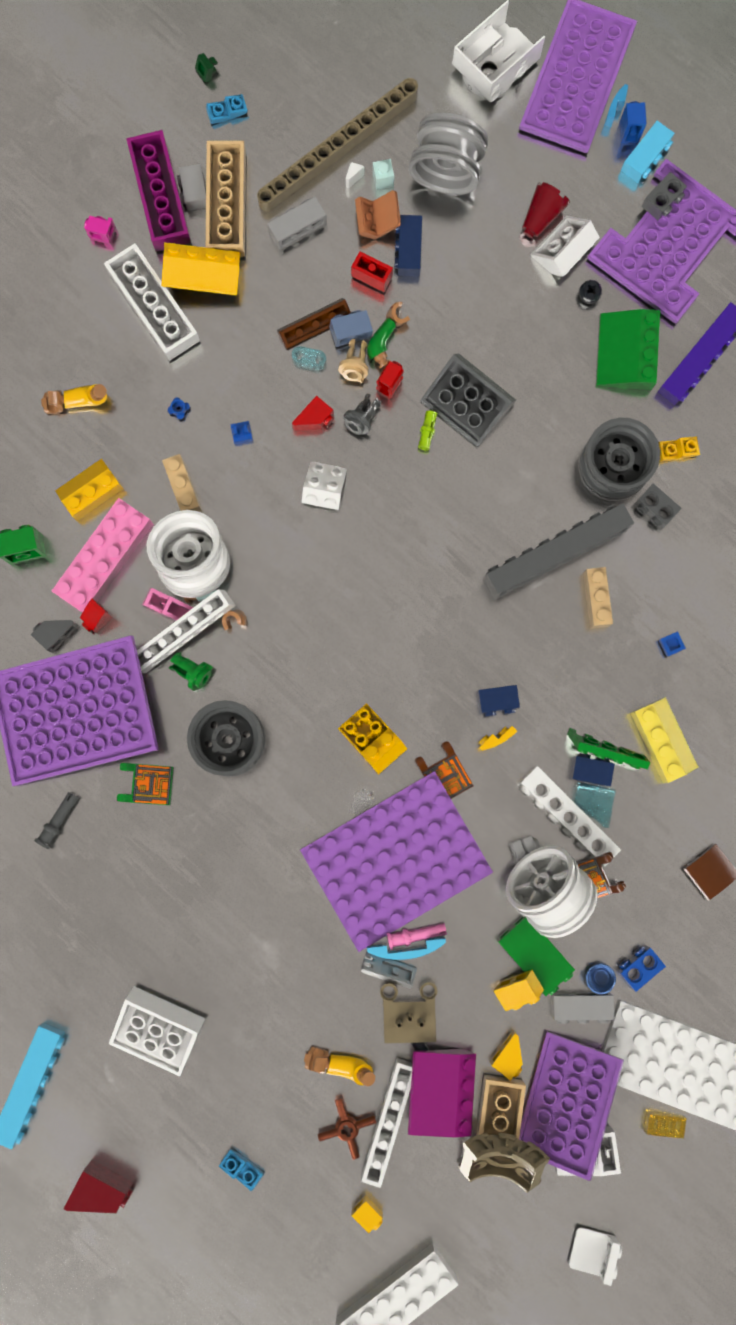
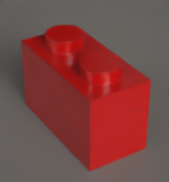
(371, 271)

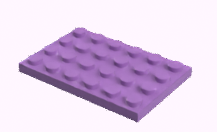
(570, 1103)

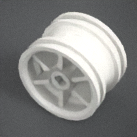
(195, 565)
(552, 891)

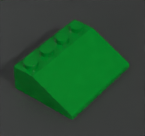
(628, 349)

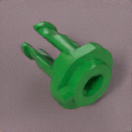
(196, 674)

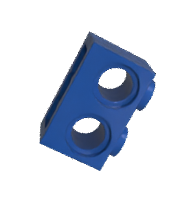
(644, 973)

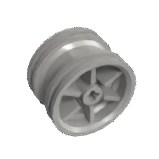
(448, 153)

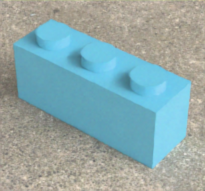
(648, 152)

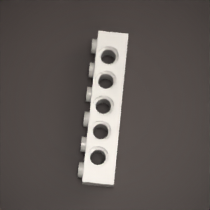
(184, 629)
(536, 777)
(388, 1124)

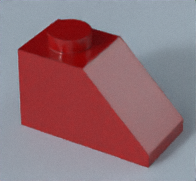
(314, 416)
(94, 616)

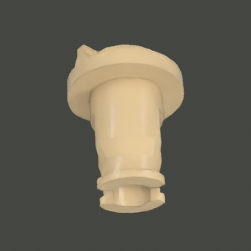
(353, 367)

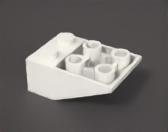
(607, 1159)

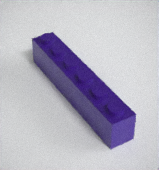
(700, 356)

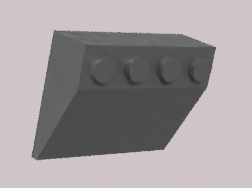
(468, 399)

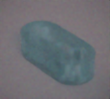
(310, 353)

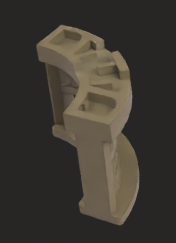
(484, 1159)

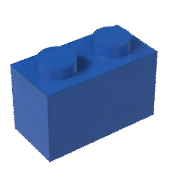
(632, 122)

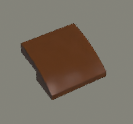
(711, 872)

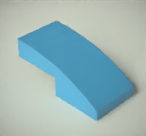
(616, 105)

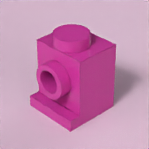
(100, 228)

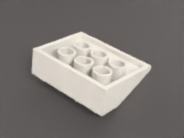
(156, 1030)

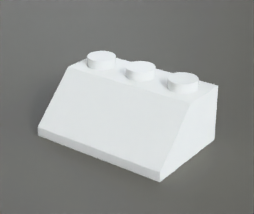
(565, 245)

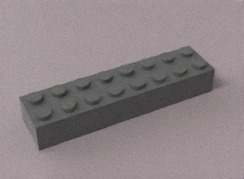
(558, 551)

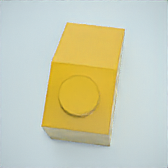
(508, 1057)

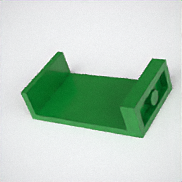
(536, 953)

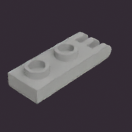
(389, 970)

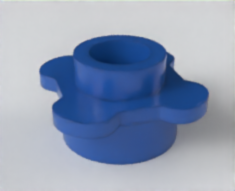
(178, 403)

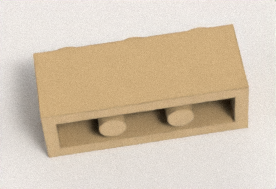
(181, 483)
(597, 597)

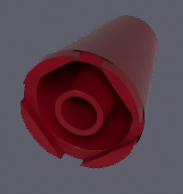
(543, 209)

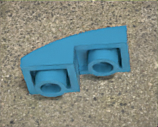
(226, 110)
(242, 1169)

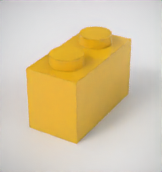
(519, 990)

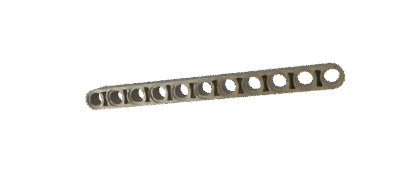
(342, 137)

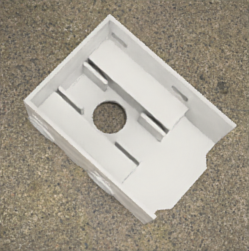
(498, 45)

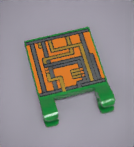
(149, 785)

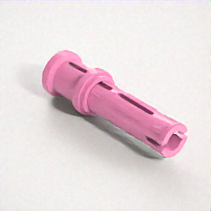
(407, 937)

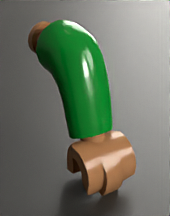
(377, 344)

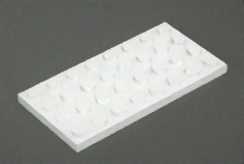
(674, 1063)

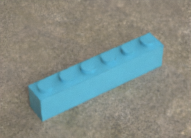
(28, 1084)

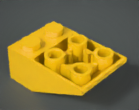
(372, 738)

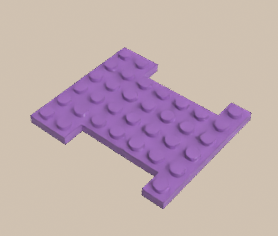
(666, 251)

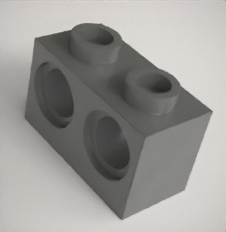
(664, 196)
(660, 502)

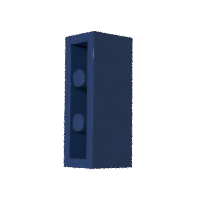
(409, 246)

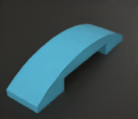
(431, 945)

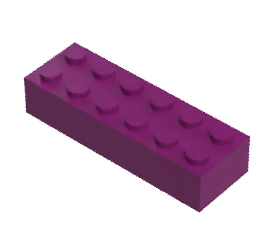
(158, 189)

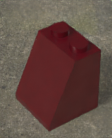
(99, 1191)

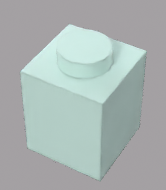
(383, 174)

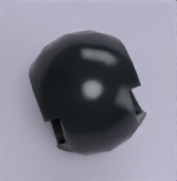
(590, 285)

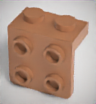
(378, 216)

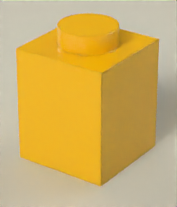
(367, 1214)

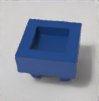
(241, 432)

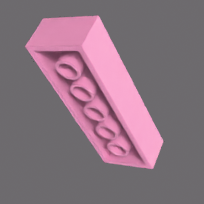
(103, 555)

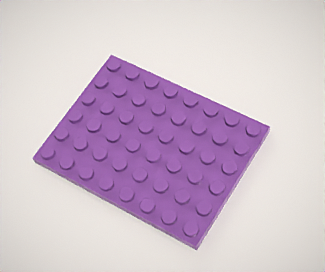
(75, 711)
(396, 861)

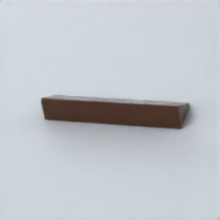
(312, 323)

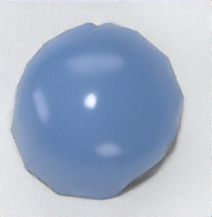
(600, 978)

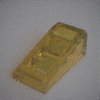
(649, 1124)

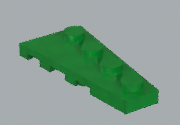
(607, 749)

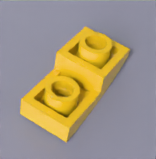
(679, 449)
(491, 741)

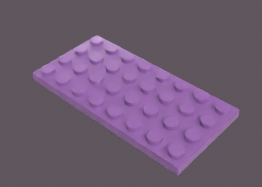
(578, 75)

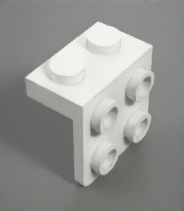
(323, 485)
(595, 1254)

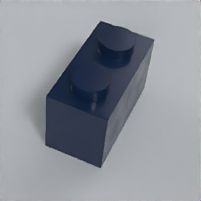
(498, 699)
(591, 770)

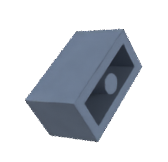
(351, 326)

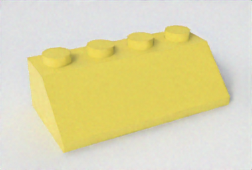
(664, 740)

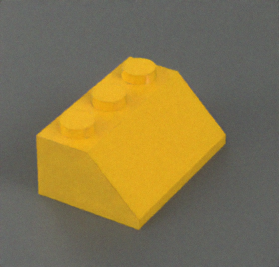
(88, 490)

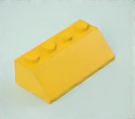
(200, 268)

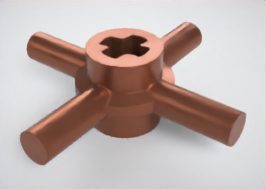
(342, 1133)

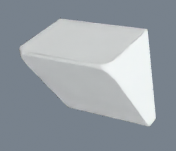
(354, 174)

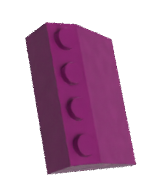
(442, 1093)

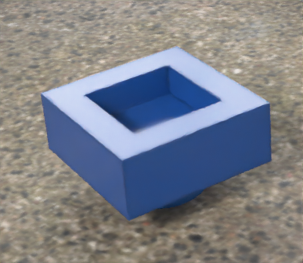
(672, 644)

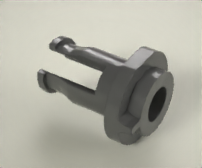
(358, 420)

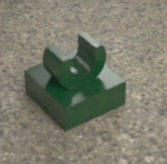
(205, 66)

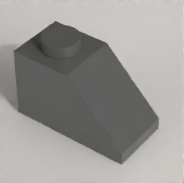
(52, 633)

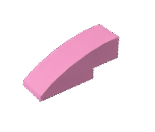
(165, 604)

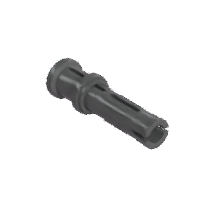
(52, 828)

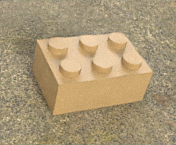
(501, 1106)

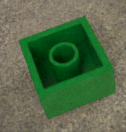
(21, 544)

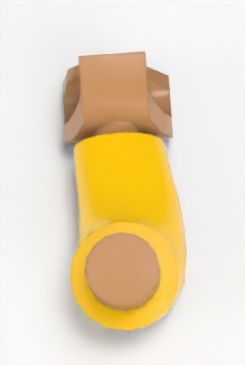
(77, 397)
(339, 1065)

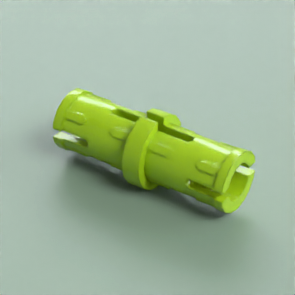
(427, 430)

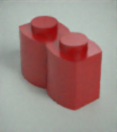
(390, 379)

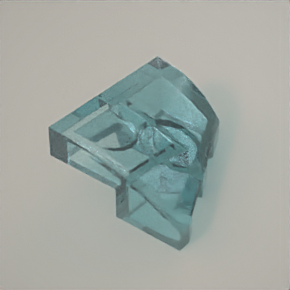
(595, 801)

